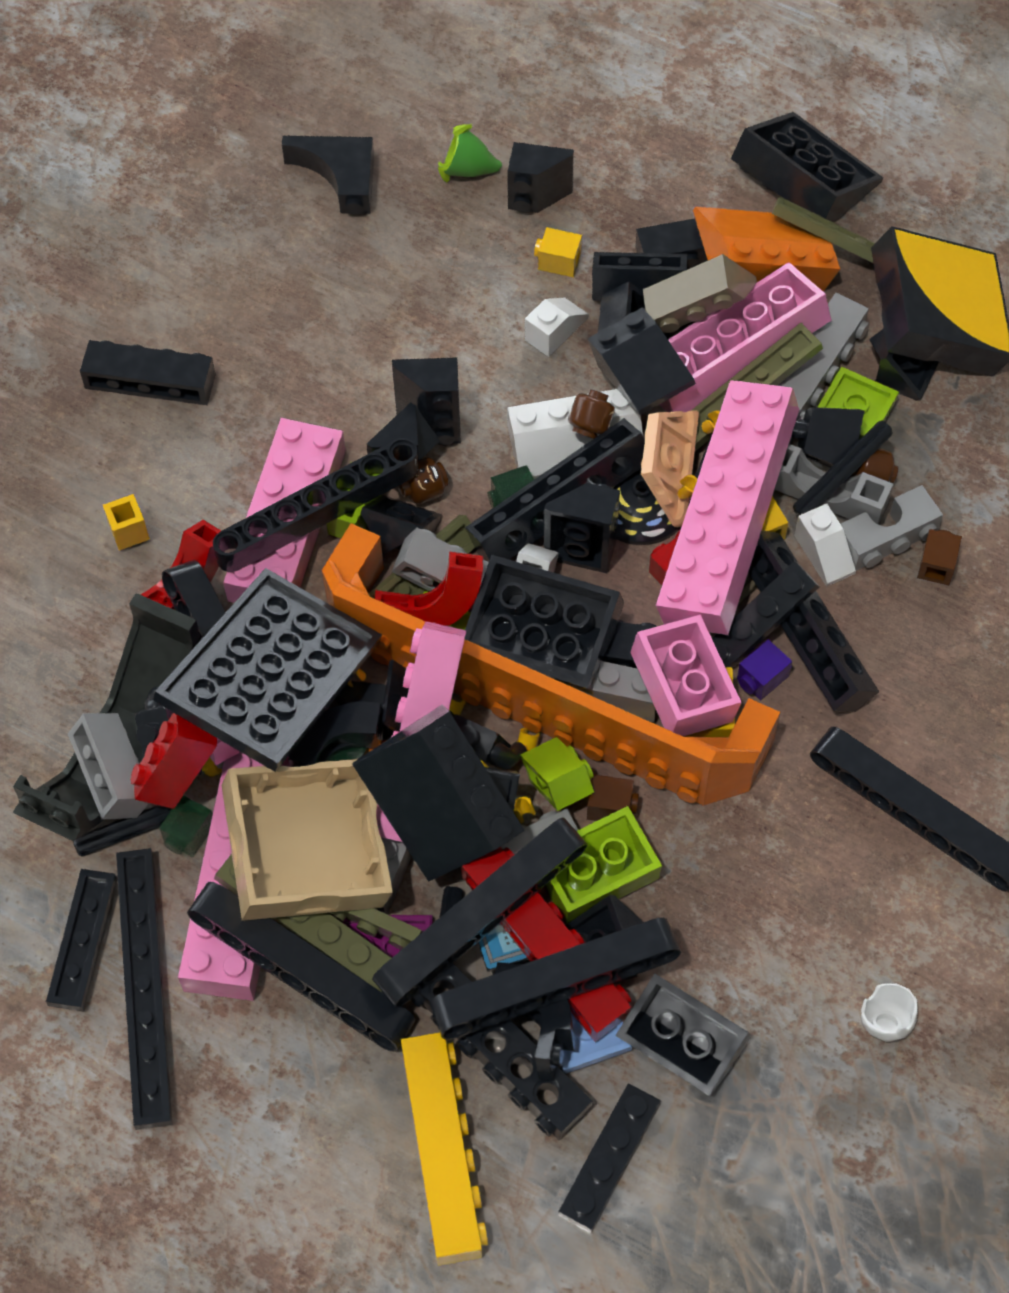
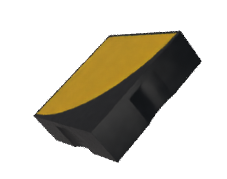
(941, 301)

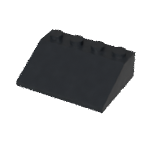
(804, 166)
(544, 620)
(438, 795)

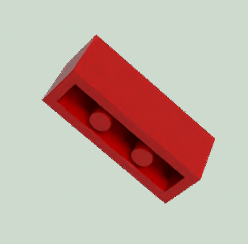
(172, 762)

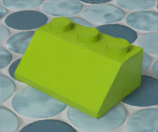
(612, 864)

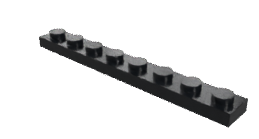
(143, 990)

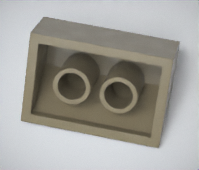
(697, 293)

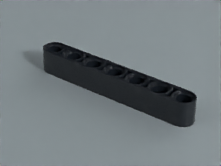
(308, 517)
(914, 806)
(479, 912)
(302, 967)
(554, 978)

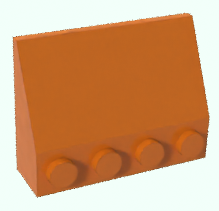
(765, 243)

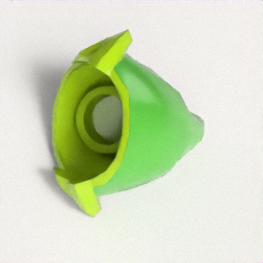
(467, 156)

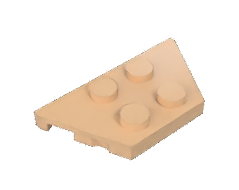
(669, 458)

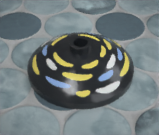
(640, 515)

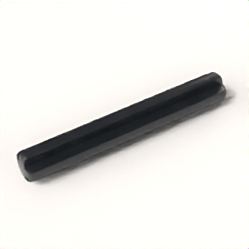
(843, 468)

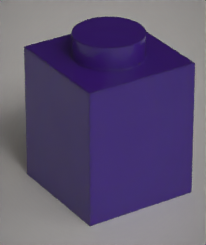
(763, 670)

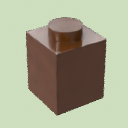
(939, 556)
(610, 796)

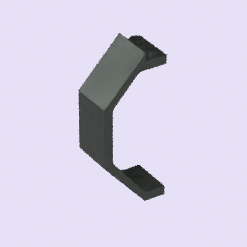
(151, 653)

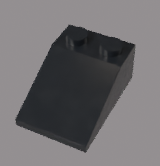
(640, 361)

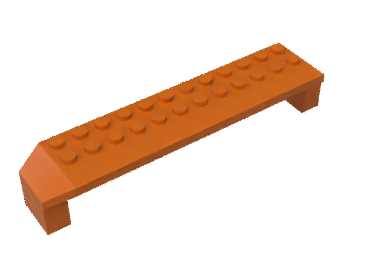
(691, 767)

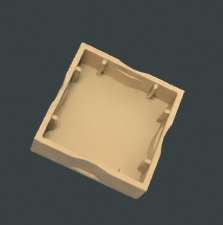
(304, 840)

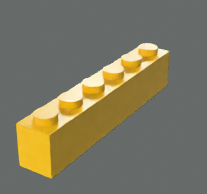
(441, 1149)

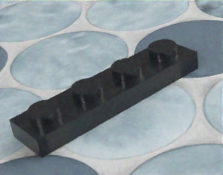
(765, 614)
(81, 940)
(609, 1158)

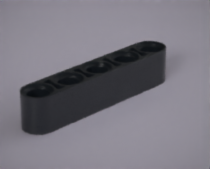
(193, 594)

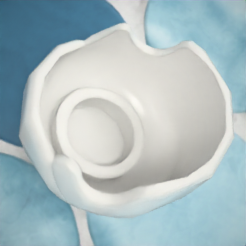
(889, 1012)

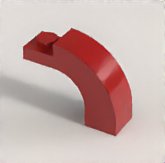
(194, 545)
(449, 599)

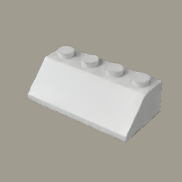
(545, 437)

